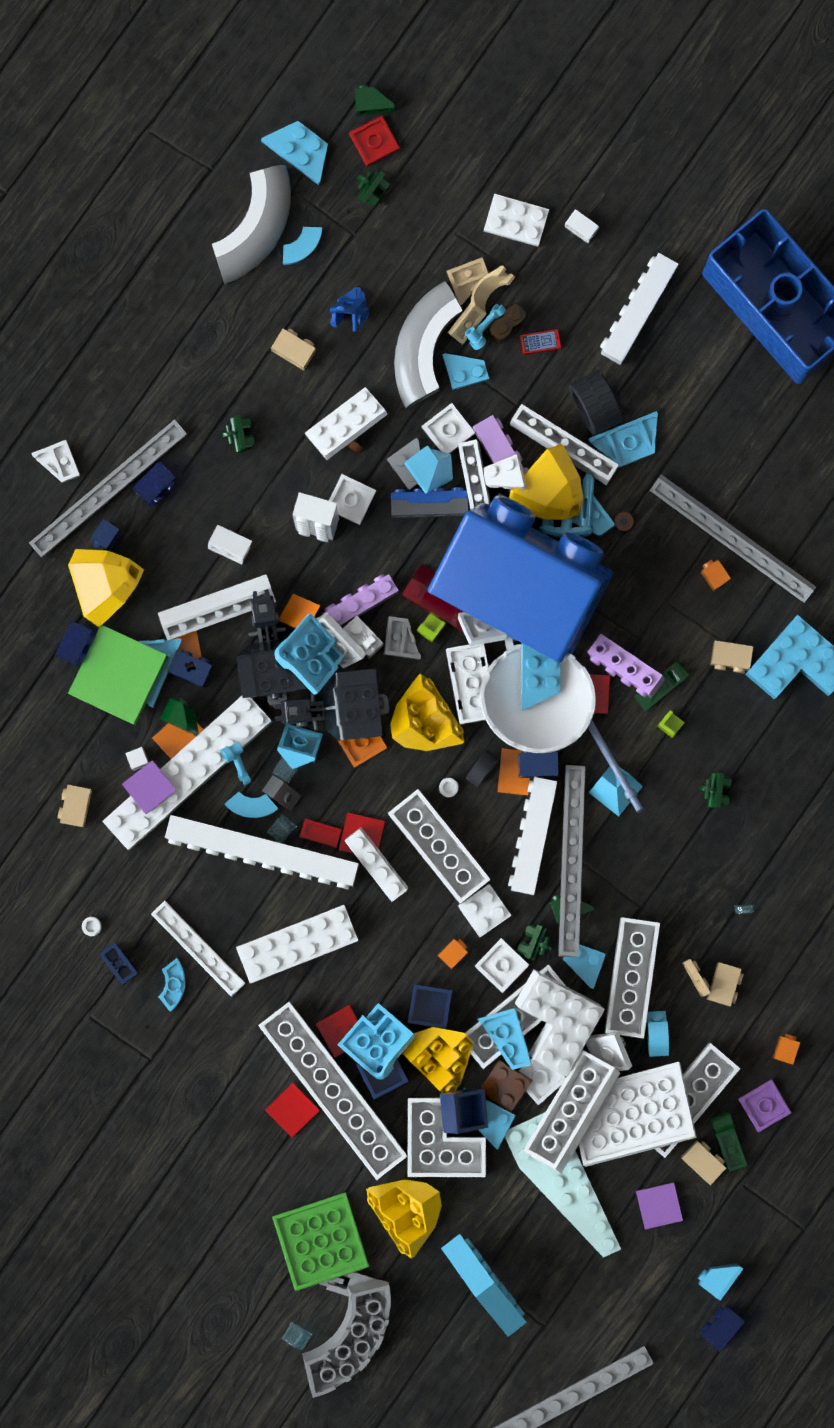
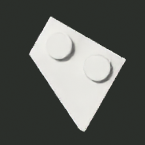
(58, 461)
(505, 474)

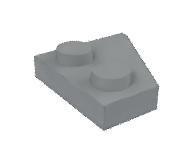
(397, 462)
(400, 640)

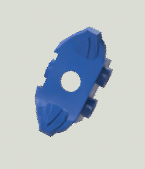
(358, 309)

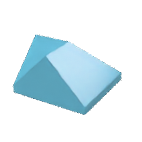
(430, 468)
(299, 745)
(610, 791)

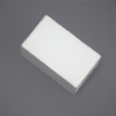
(581, 226)
(137, 758)

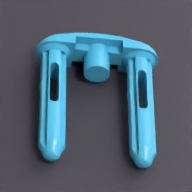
(566, 525)

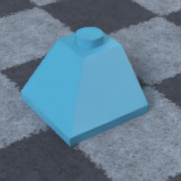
(719, 1279)

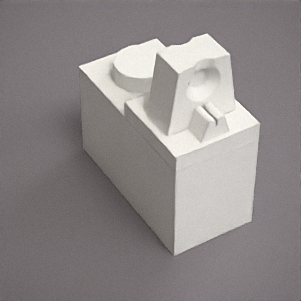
(363, 636)

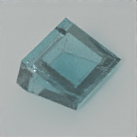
(281, 829)
(296, 1336)

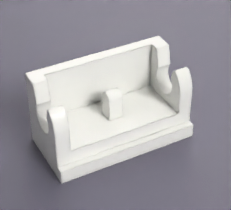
(229, 544)

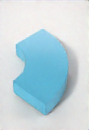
(302, 246)
(251, 807)
(174, 984)

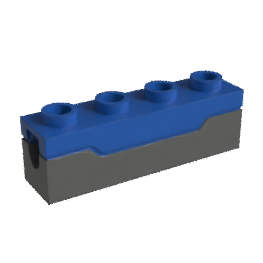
(433, 504)

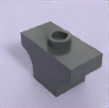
(281, 793)

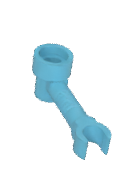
(475, 335)
(233, 753)

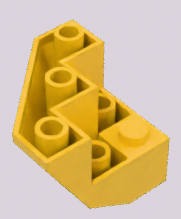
(552, 486)
(102, 582)
(424, 719)
(440, 1056)
(406, 1211)

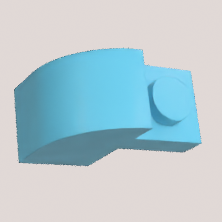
(657, 1034)

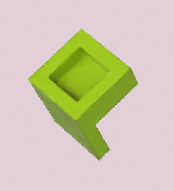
(431, 627)
(670, 724)

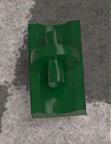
(377, 180)
(235, 433)
(713, 790)
(538, 943)

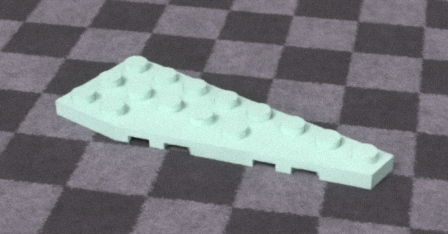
(567, 1191)

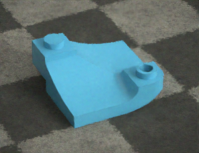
(310, 654)
(377, 1041)

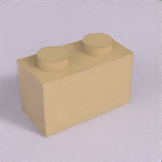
(293, 348)
(731, 656)
(75, 806)
(724, 984)
(703, 1162)

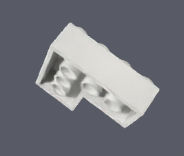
(567, 1018)
(433, 1152)

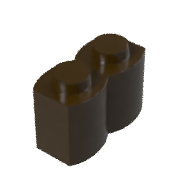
(503, 327)

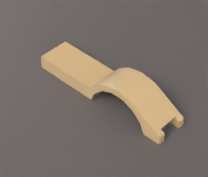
(476, 309)

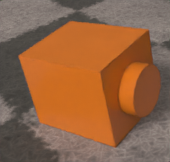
(715, 574)
(453, 952)
(786, 1049)

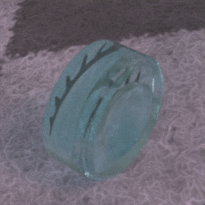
(744, 908)

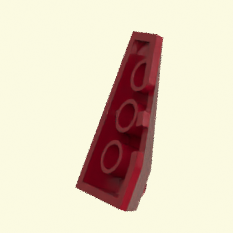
(418, 594)

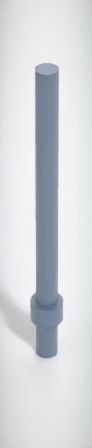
(630, 793)

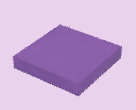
(149, 787)
(764, 1105)
(659, 1205)

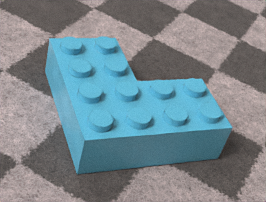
(794, 651)
(484, 1286)

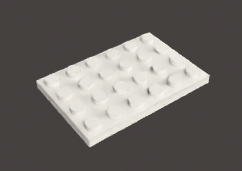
(640, 1115)

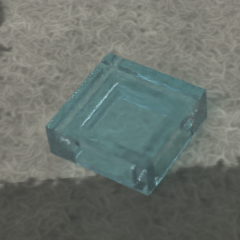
(284, 771)

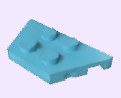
(300, 149)
(629, 441)
(169, 648)
(538, 677)

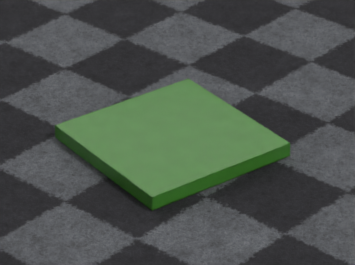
(118, 674)
(320, 1241)

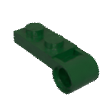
(673, 676)
(728, 1141)

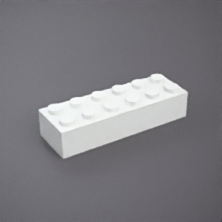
(315, 517)
(439, 846)
(297, 944)
(632, 977)
(484, 1048)
(704, 1082)
(571, 1111)

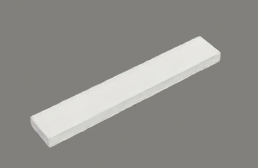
(198, 948)

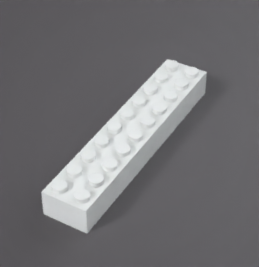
(190, 769)
(260, 850)
(333, 1090)

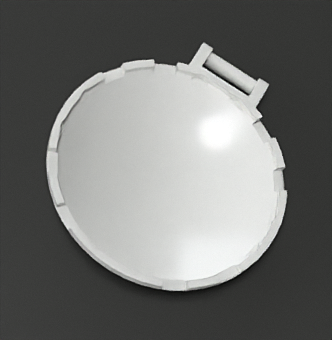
(547, 724)

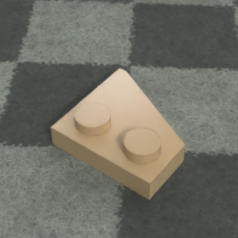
(466, 277)
(699, 982)

